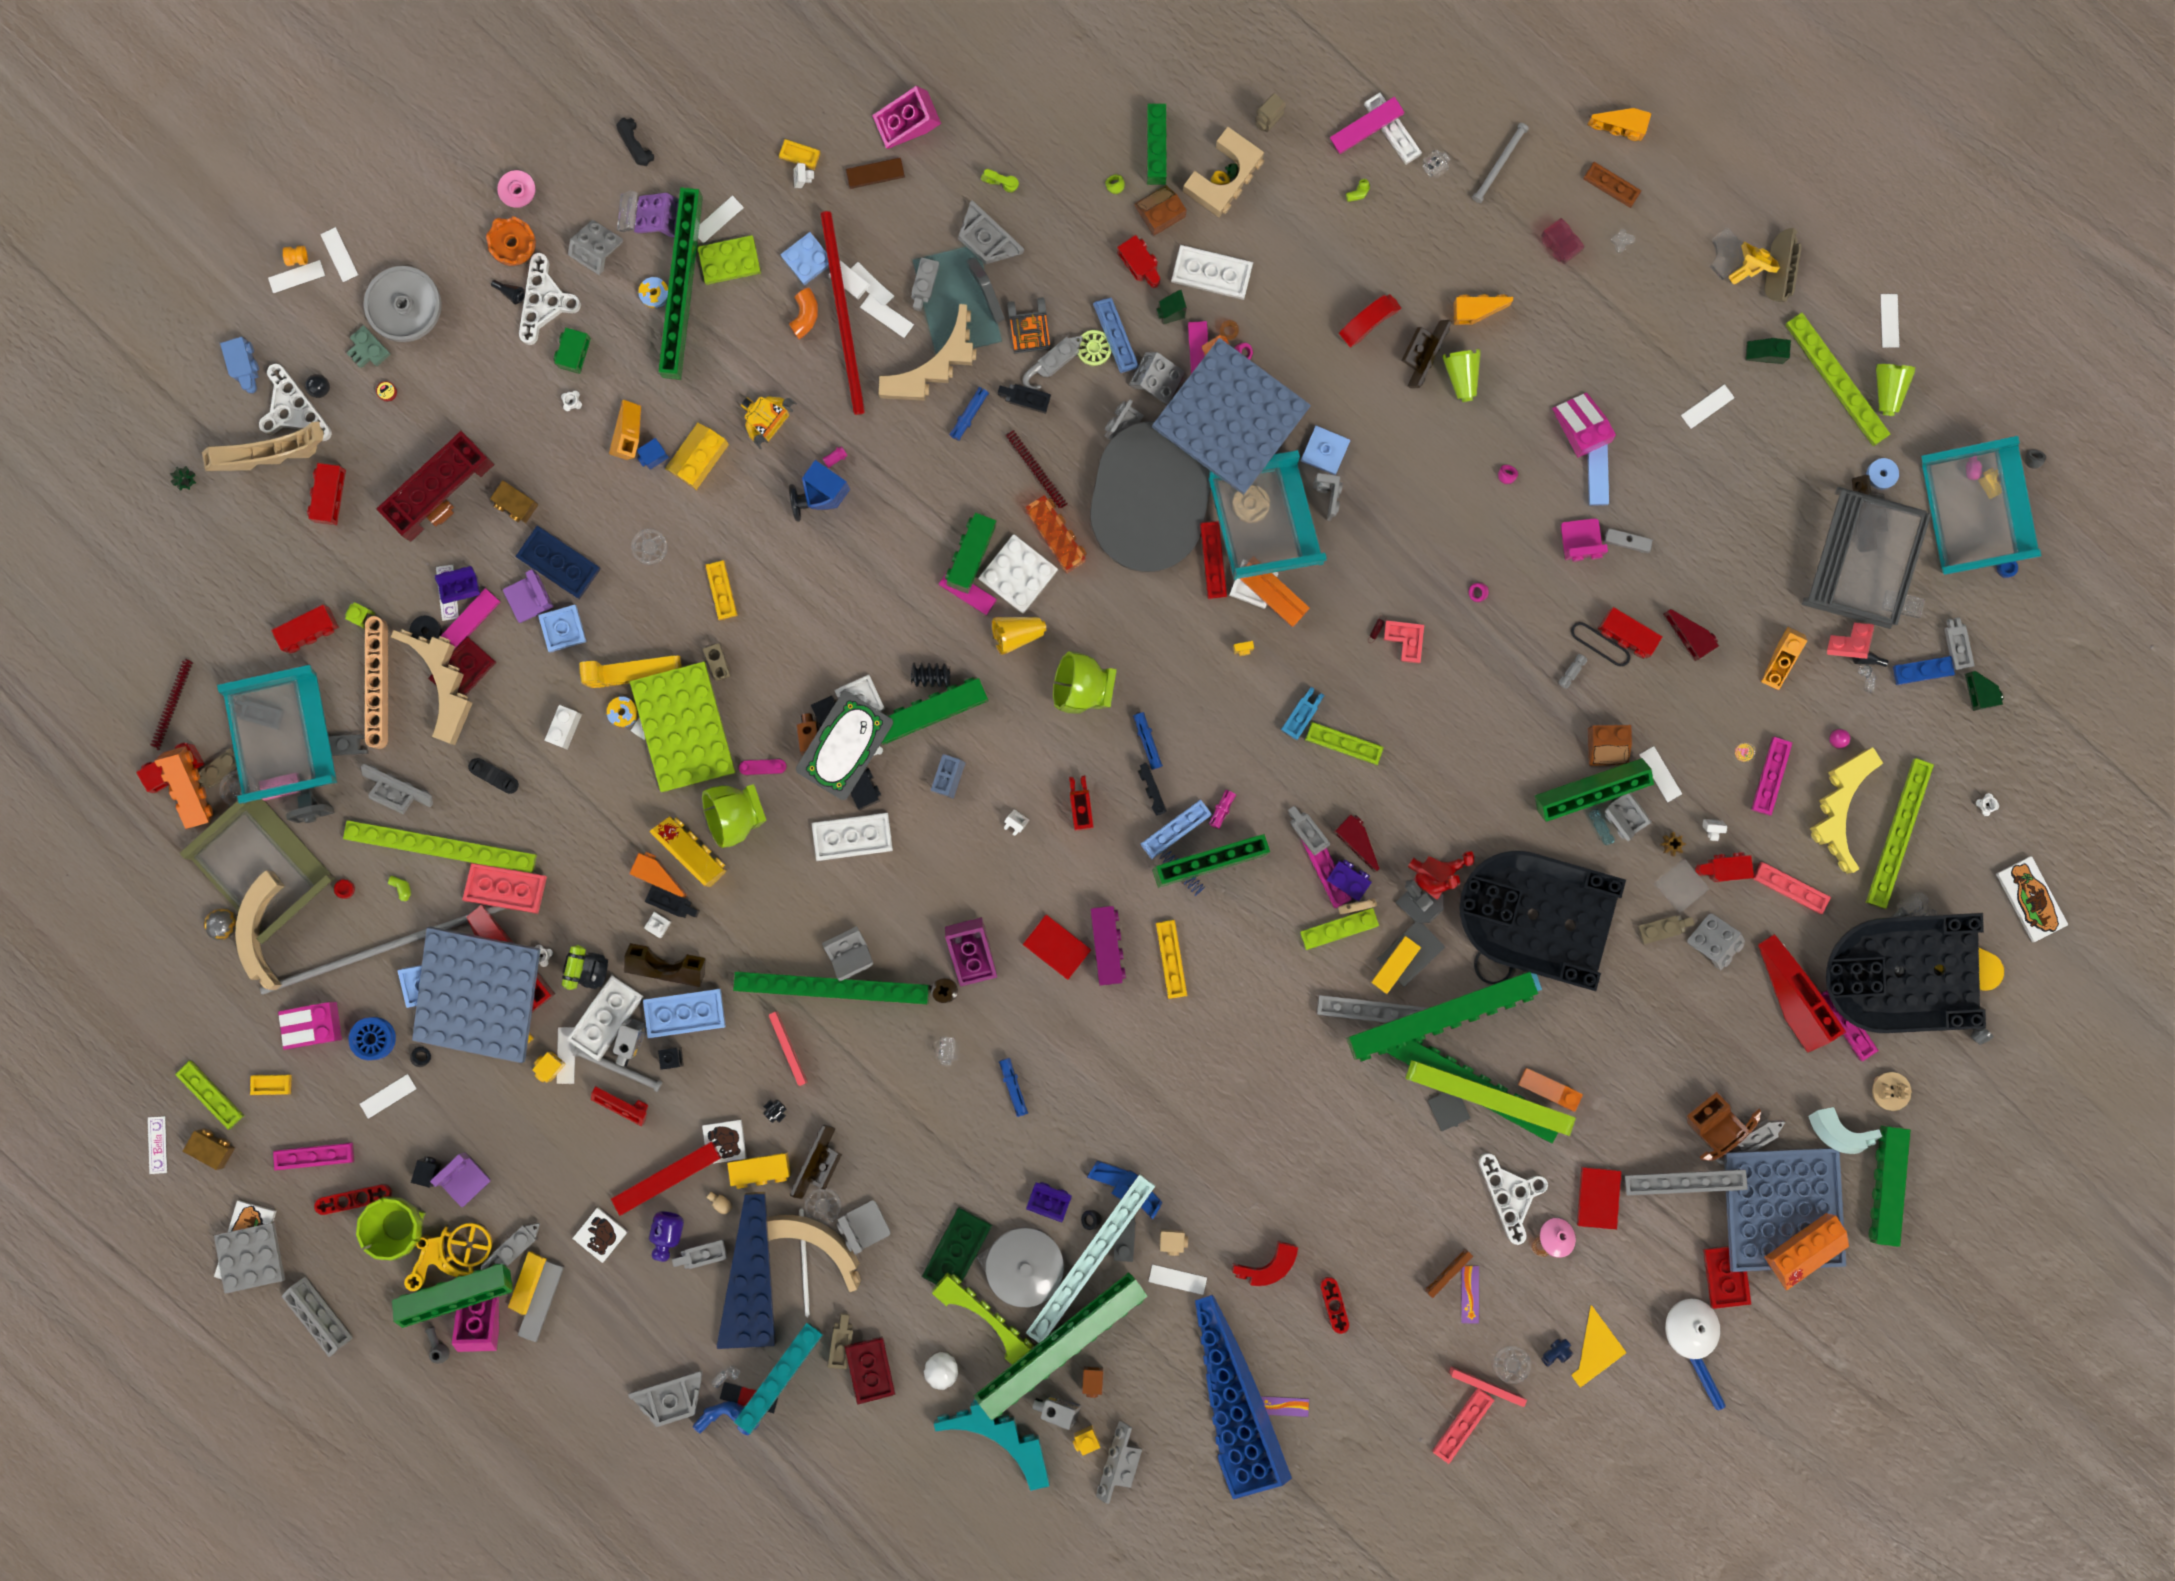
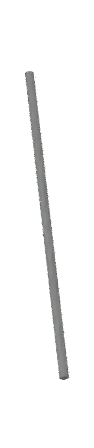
(373, 951)

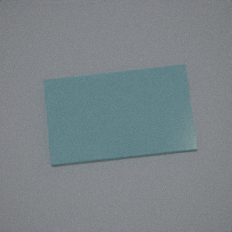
(954, 287)

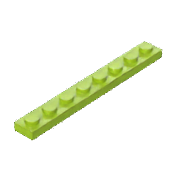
(1837, 379)
(1899, 833)

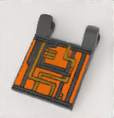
(1029, 330)

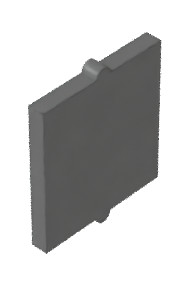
(1448, 1110)

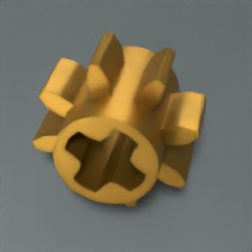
(1677, 840)

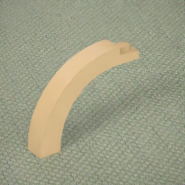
(248, 928)
(820, 1235)

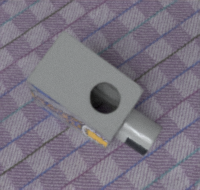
(629, 1040)
(1065, 1414)

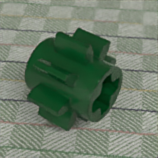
(184, 483)

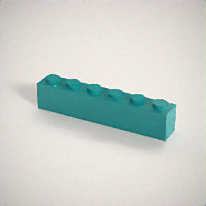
(778, 1378)

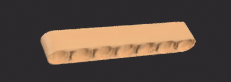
(381, 690)

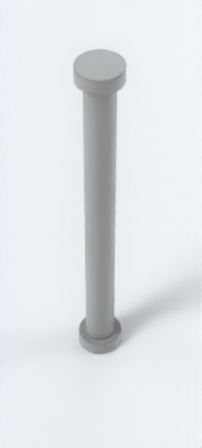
(1478, 197)
(621, 1070)

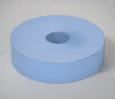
(1888, 467)

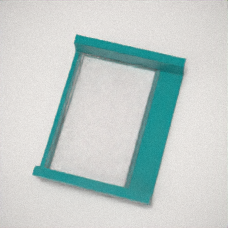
(1980, 506)
(1270, 523)
(278, 733)

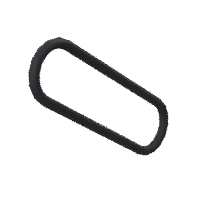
(1592, 648)

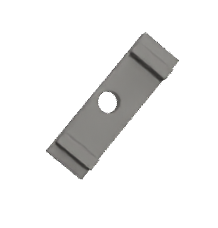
(1619, 538)

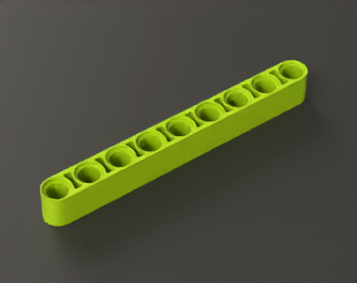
(1490, 1098)

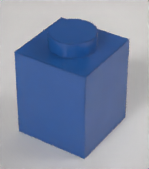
(652, 454)

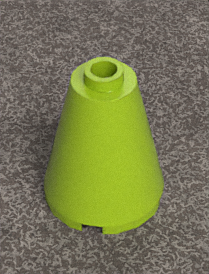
(1464, 373)
(1892, 386)

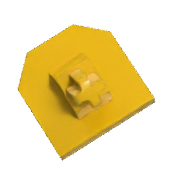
(1754, 262)

